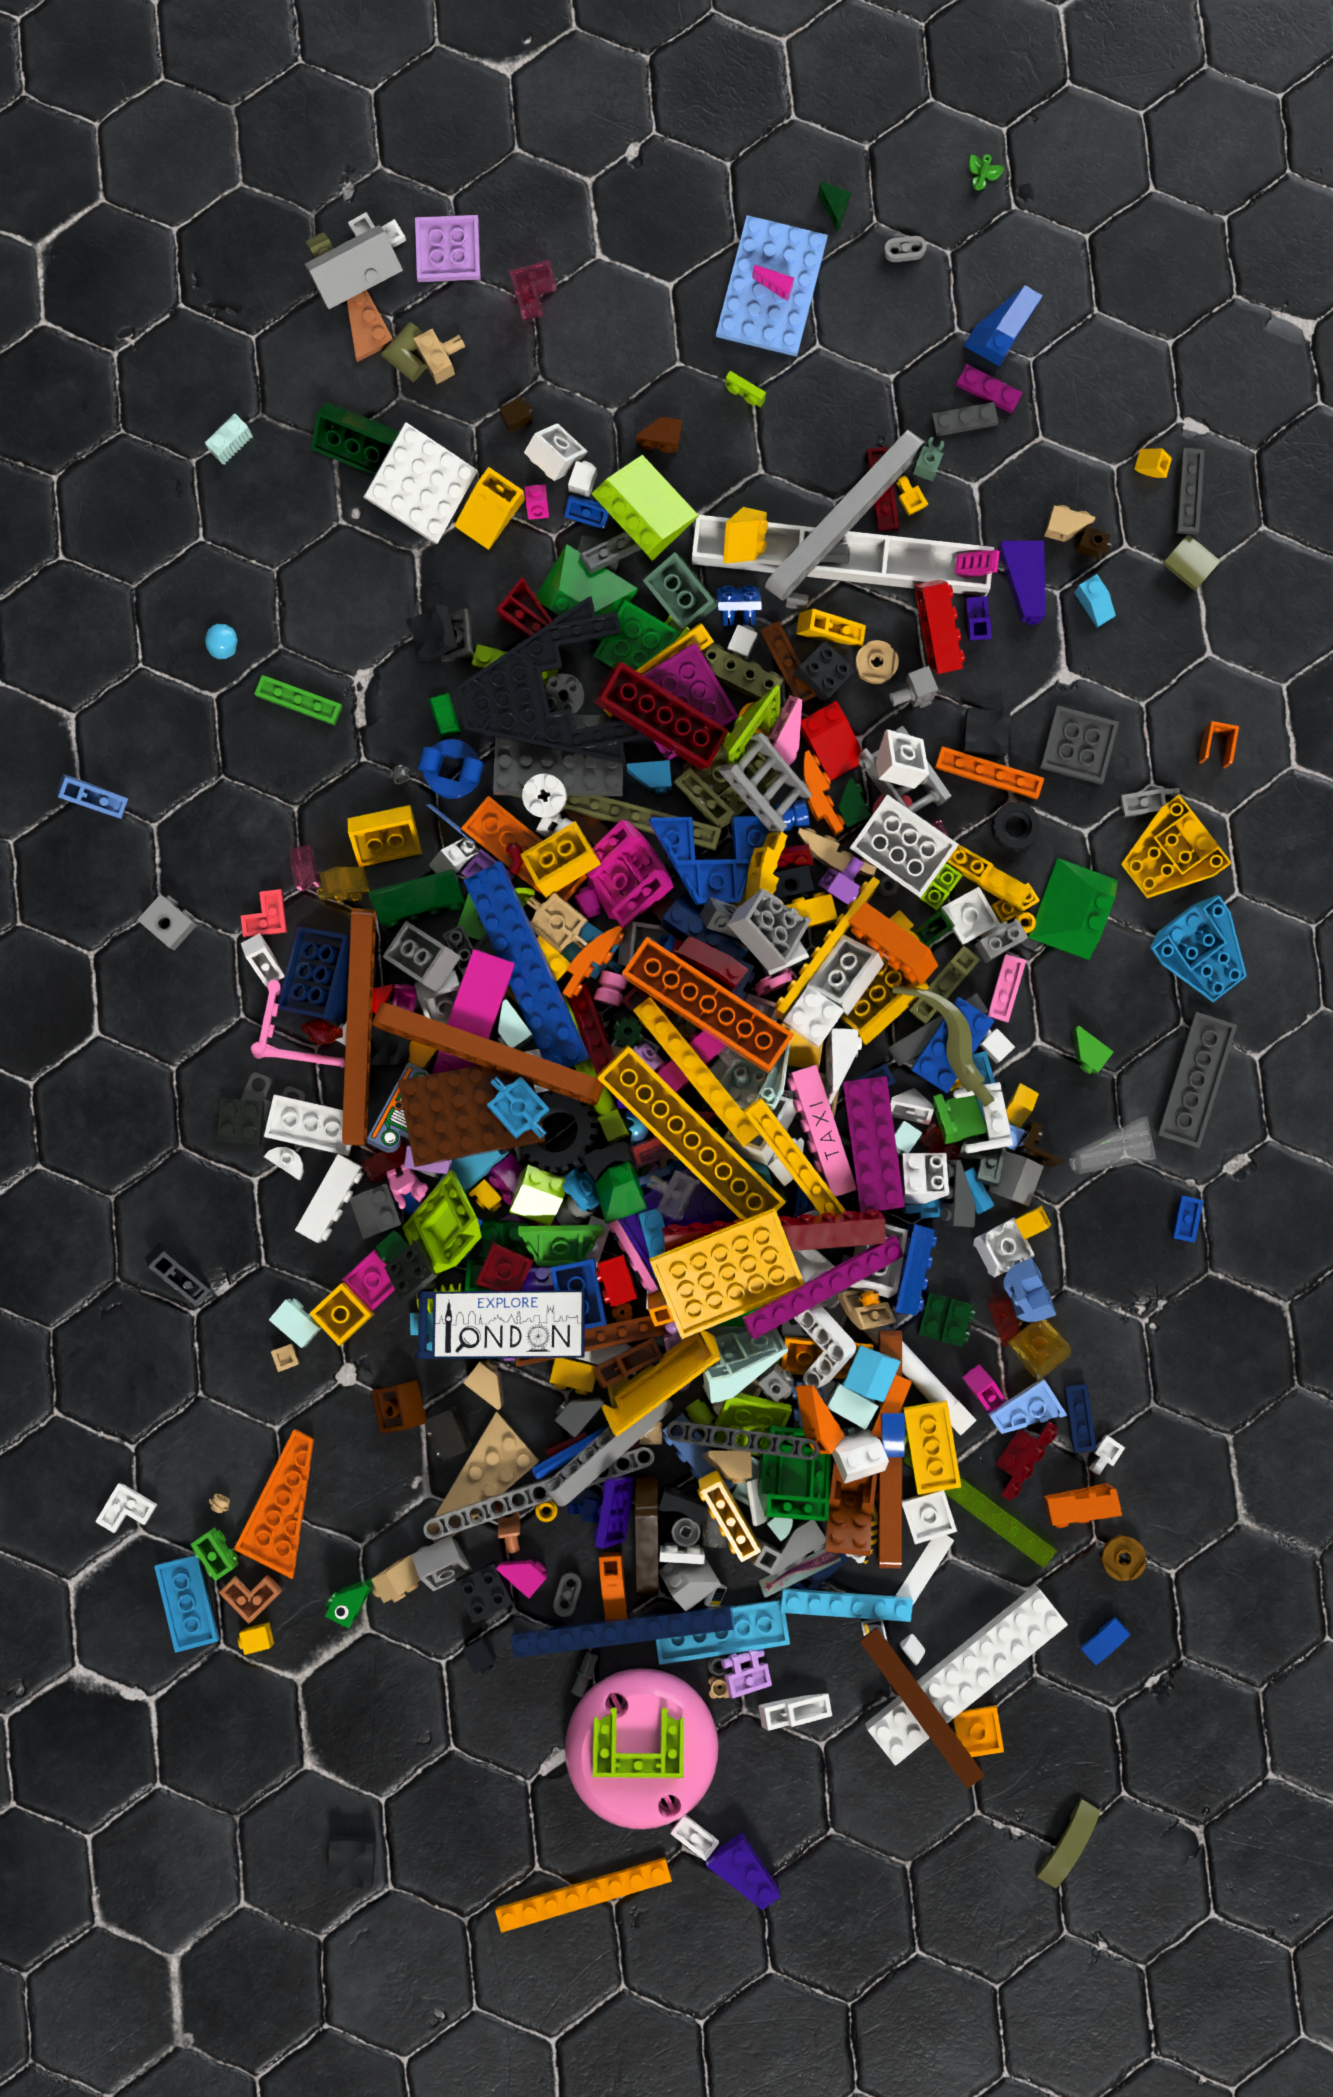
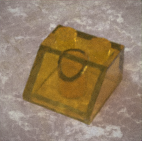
(1040, 1348)

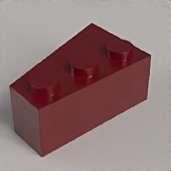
(523, 610)

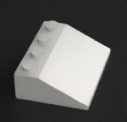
(904, 846)

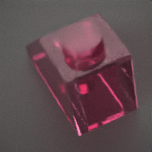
(304, 868)

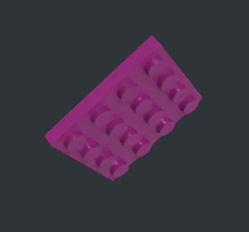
(693, 682)

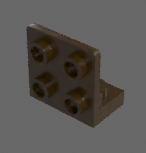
(1031, 1135)

